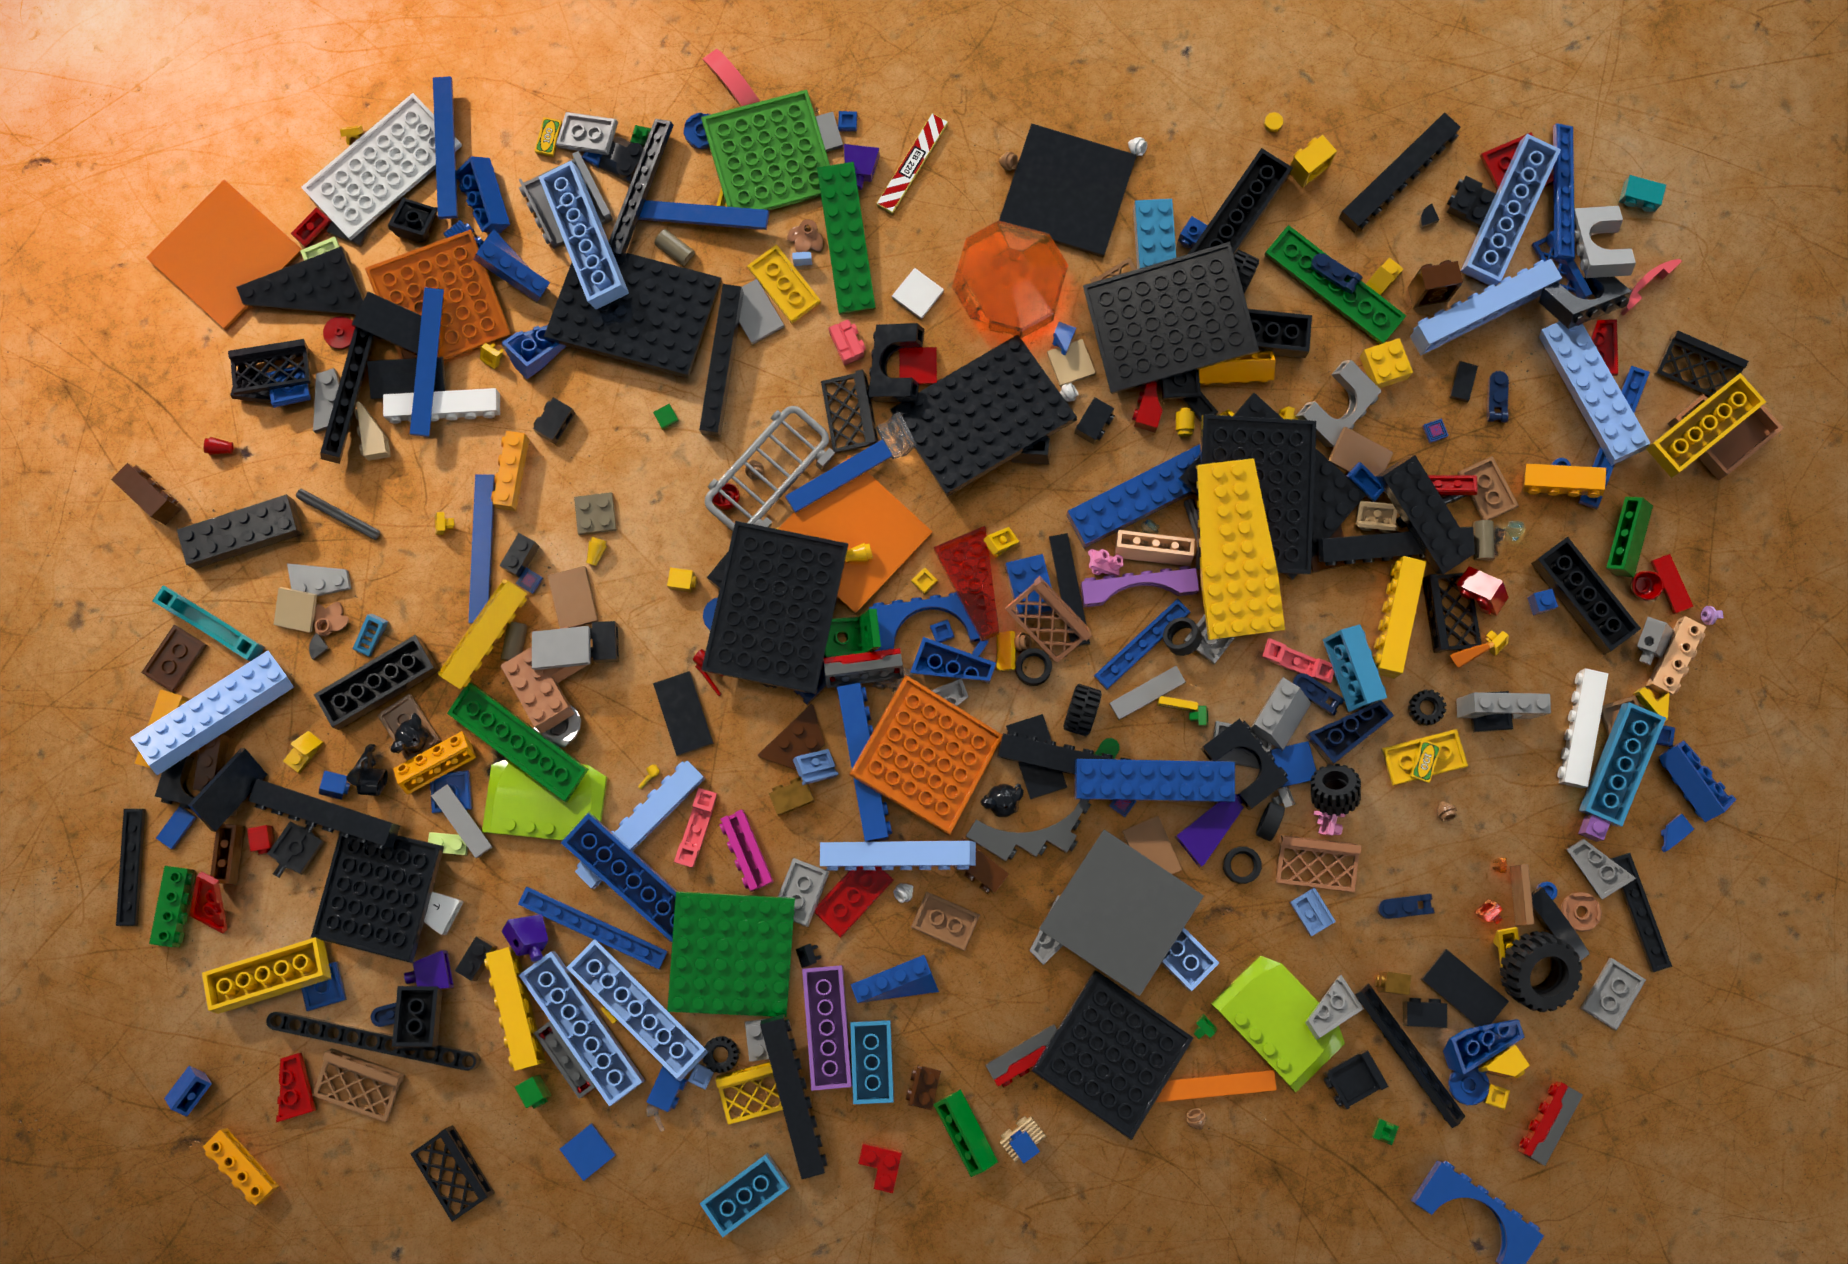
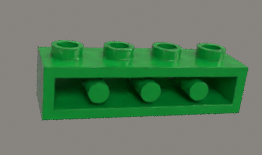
(1629, 536)
(172, 906)
(965, 1130)

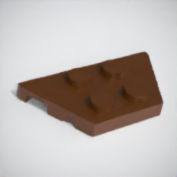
(797, 739)

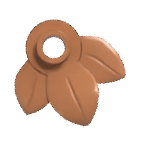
(806, 240)
(331, 616)

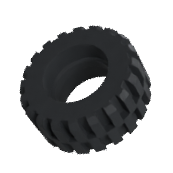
(1560, 982)

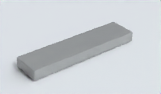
(1147, 692)
(461, 821)

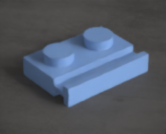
(815, 766)
(1312, 912)

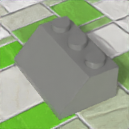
(1281, 714)

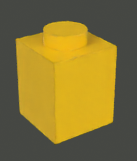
(681, 580)

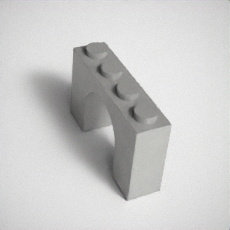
(1594, 259)
(1361, 394)
(1519, 704)

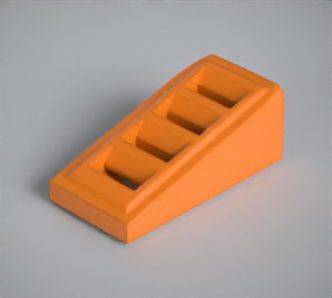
(1465, 656)

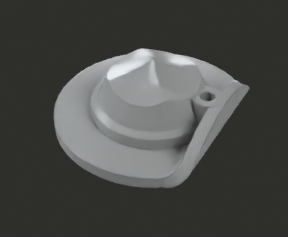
(565, 731)

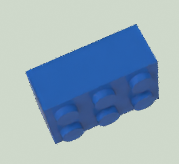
(1021, 576)

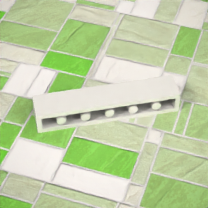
(445, 405)
(1583, 728)

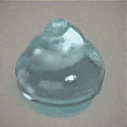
(1149, 527)
(1515, 529)

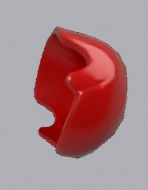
(721, 502)
(1646, 585)

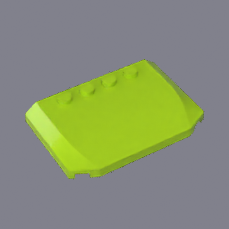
(528, 809)
(1271, 1015)

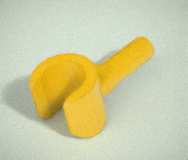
(653, 771)

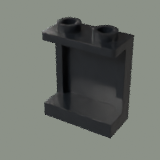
(1354, 1079)

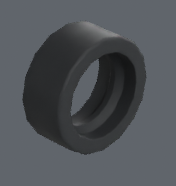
(1176, 625)
(1033, 652)
(1270, 821)
(1255, 858)

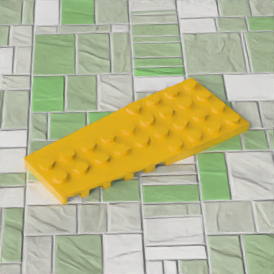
(1236, 552)

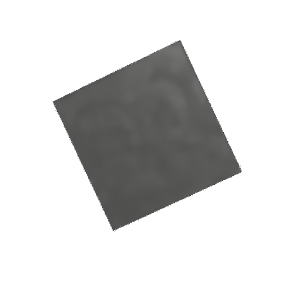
(1121, 912)

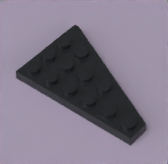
(316, 284)

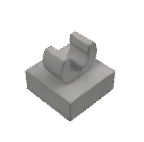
(1284, 797)

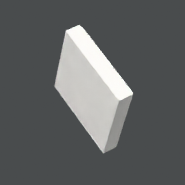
(917, 293)

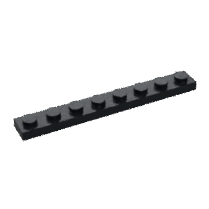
(640, 186)
(1410, 1055)

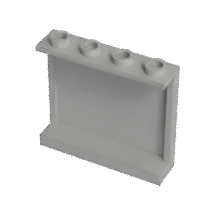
(539, 203)

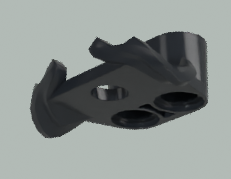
(365, 777)

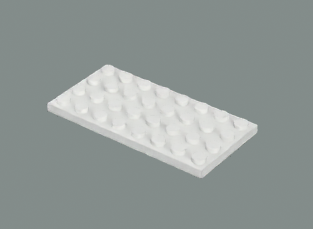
(377, 168)

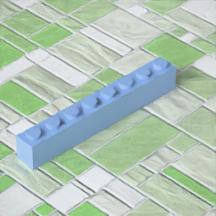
(651, 813)
(898, 854)

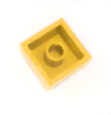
(1312, 160)
(1386, 363)

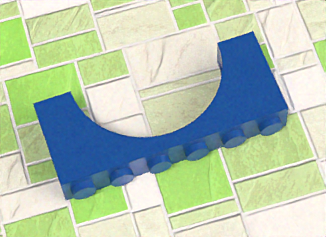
(895, 614)
(1444, 1184)

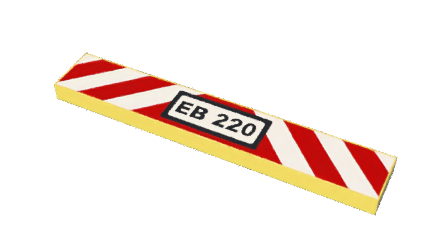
(912, 163)

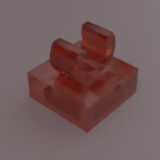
(1489, 911)

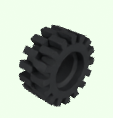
(1421, 718)
(732, 1058)

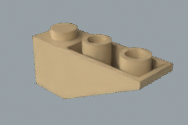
(374, 441)

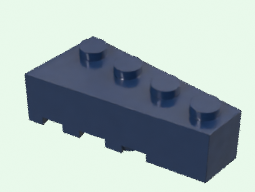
(1343, 735)

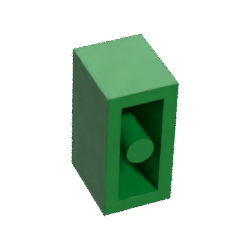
(533, 1092)

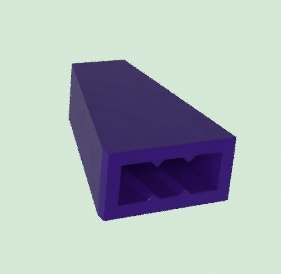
(1208, 830)

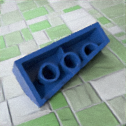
(483, 194)
(506, 264)
(945, 661)
(1696, 781)
(899, 981)

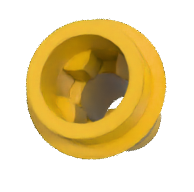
(595, 550)
(859, 553)

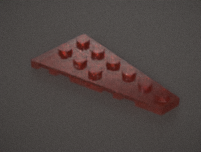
(969, 571)

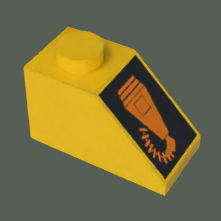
(1506, 1064)

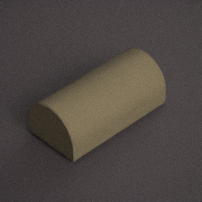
(674, 247)
(1484, 540)
(513, 640)

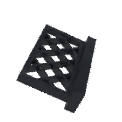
(1704, 350)
(269, 355)
(864, 404)
(1437, 617)
(467, 1166)

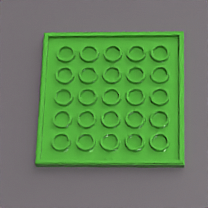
(767, 152)

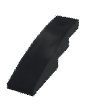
(1555, 922)

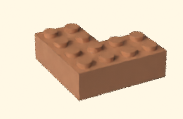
(1738, 443)
(539, 690)

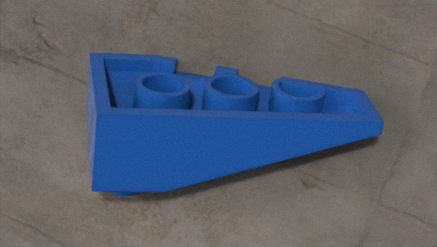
(530, 350)
(1480, 1044)

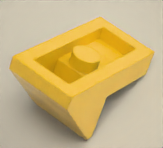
(1384, 276)
(1001, 541)
(1648, 701)
(303, 750)
(1504, 939)

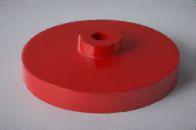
(338, 332)

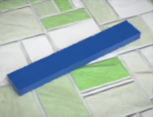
(838, 476)
(1139, 645)

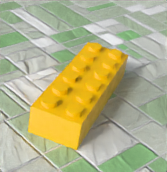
(1706, 425)
(1398, 616)
(482, 633)
(266, 975)
(515, 1009)

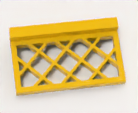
(741, 1077)

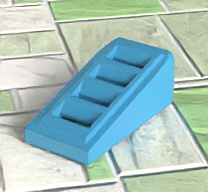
(364, 632)

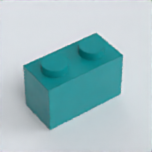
(1642, 193)

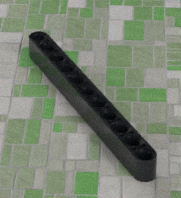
(363, 1040)

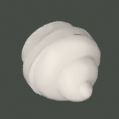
(1137, 146)
(1069, 392)
(903, 892)

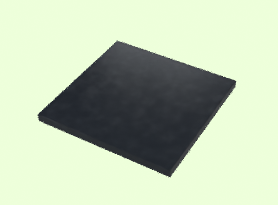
(1068, 189)
(378, 896)
(1112, 1054)

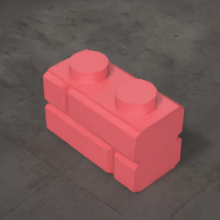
(847, 342)

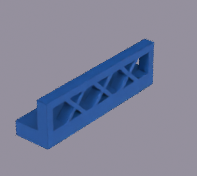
(1569, 268)

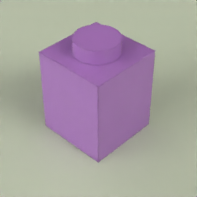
(1594, 828)

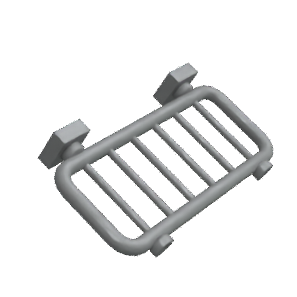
(817, 453)

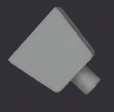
(1654, 639)

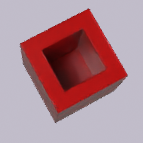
(261, 839)

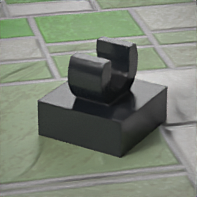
(806, 955)

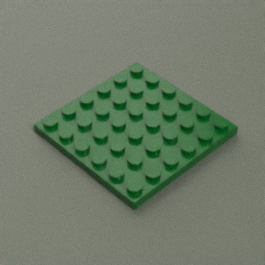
(731, 954)

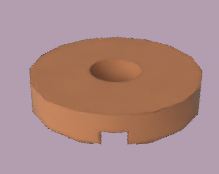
(1591, 906)

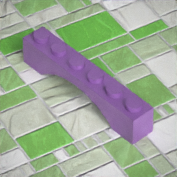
(1178, 582)

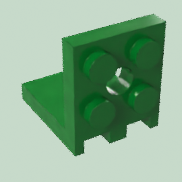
(860, 633)

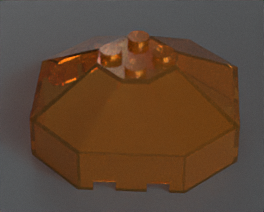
(1010, 278)

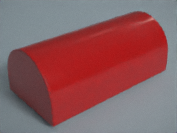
(310, 227)

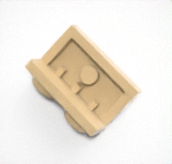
(1376, 516)

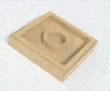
(1073, 365)
(295, 609)

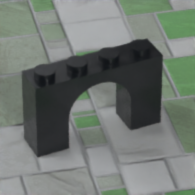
(1574, 311)
(887, 340)
(1269, 775)
(174, 784)

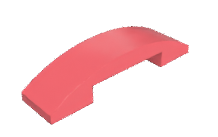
(730, 78)
(1661, 270)
(1297, 661)
(696, 828)

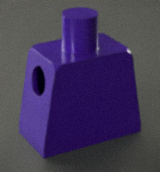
(864, 160)
(527, 936)
(431, 971)

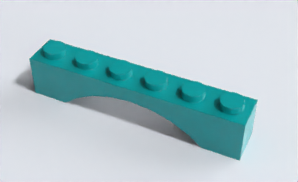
(208, 623)

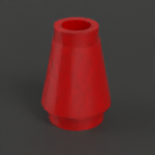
(216, 446)

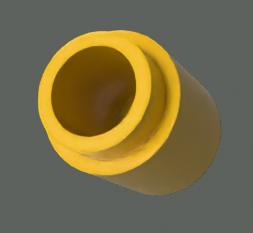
(1185, 422)

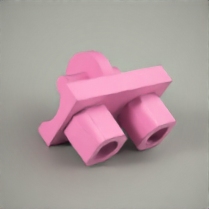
(1102, 562)
(1328, 823)

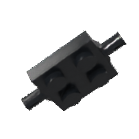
(295, 848)

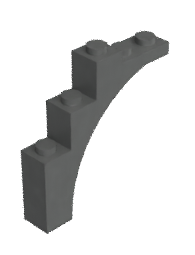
(1002, 843)

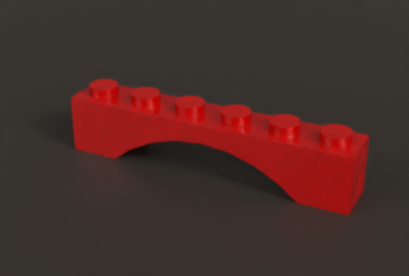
(1149, 411)

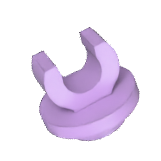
(1710, 615)

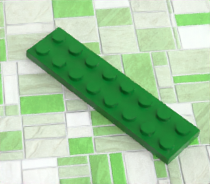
(846, 238)
(1362, 307)
(517, 741)

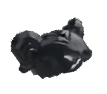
(405, 734)
(1003, 796)

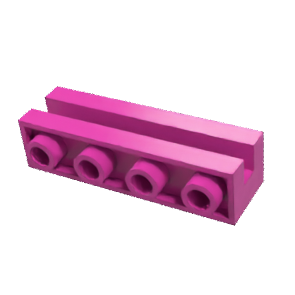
(747, 851)

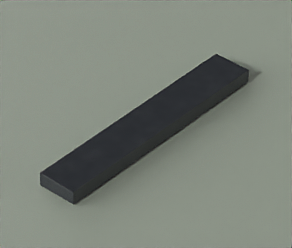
(1067, 578)
(130, 867)
(1643, 917)

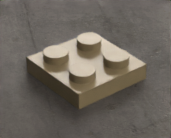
(595, 513)

